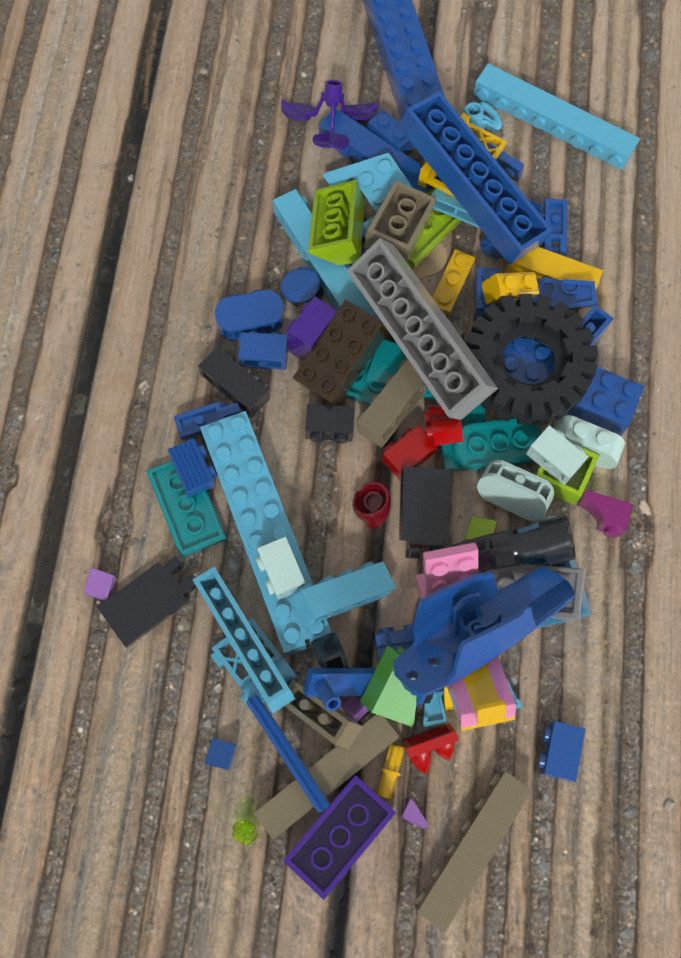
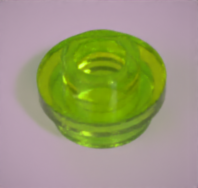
(244, 832)

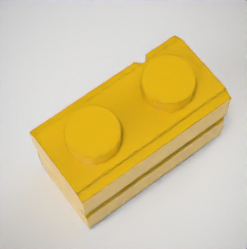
(509, 284)

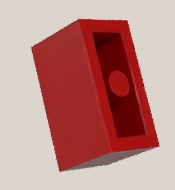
(409, 451)

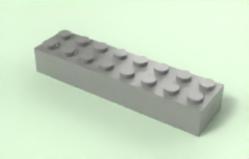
(421, 330)

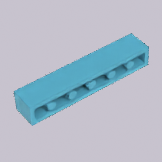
(244, 640)

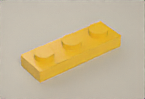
(453, 281)

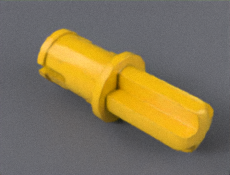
(390, 771)

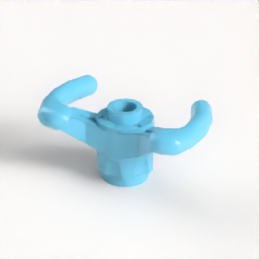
(477, 118)

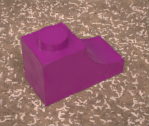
(610, 513)

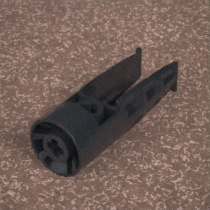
(511, 548)

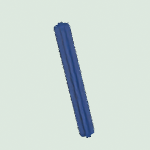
(288, 753)

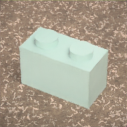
(557, 454)
(280, 568)

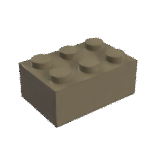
(401, 218)

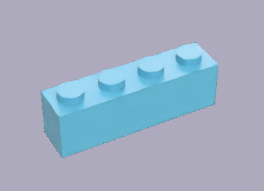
(343, 593)

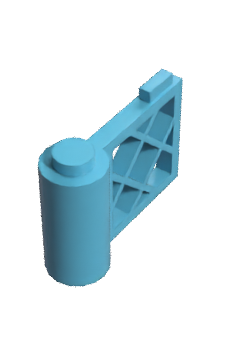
(247, 684)

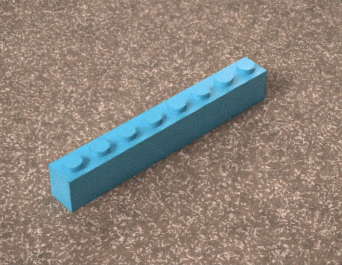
(555, 116)
(335, 280)

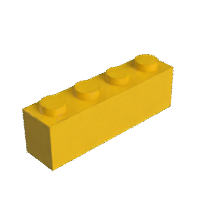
(554, 266)

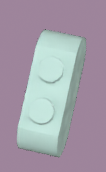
(593, 438)
(515, 490)

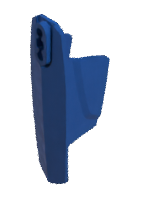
(475, 623)

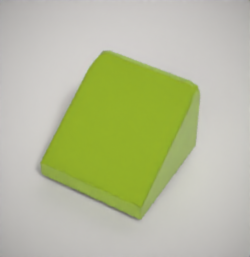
(480, 527)

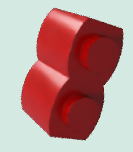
(441, 427)

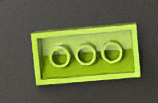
(337, 223)

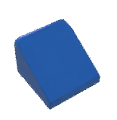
(221, 754)

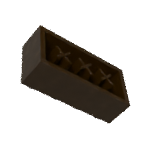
(341, 353)

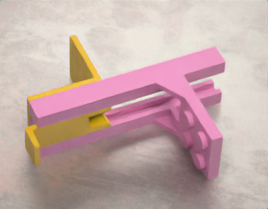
(484, 694)

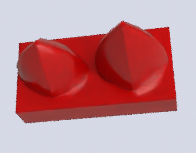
(420, 746)

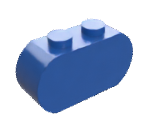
(253, 311)

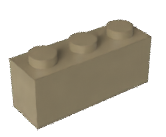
(333, 725)

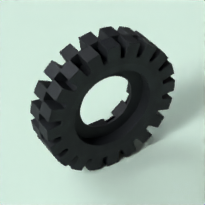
(564, 336)

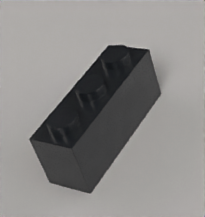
(234, 381)

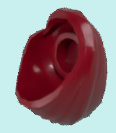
(372, 504)

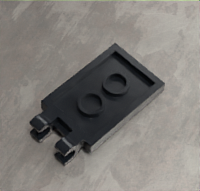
(424, 508)
(146, 601)

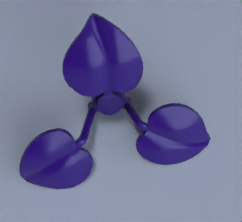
(332, 96)

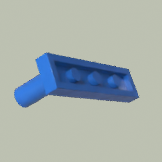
(335, 682)

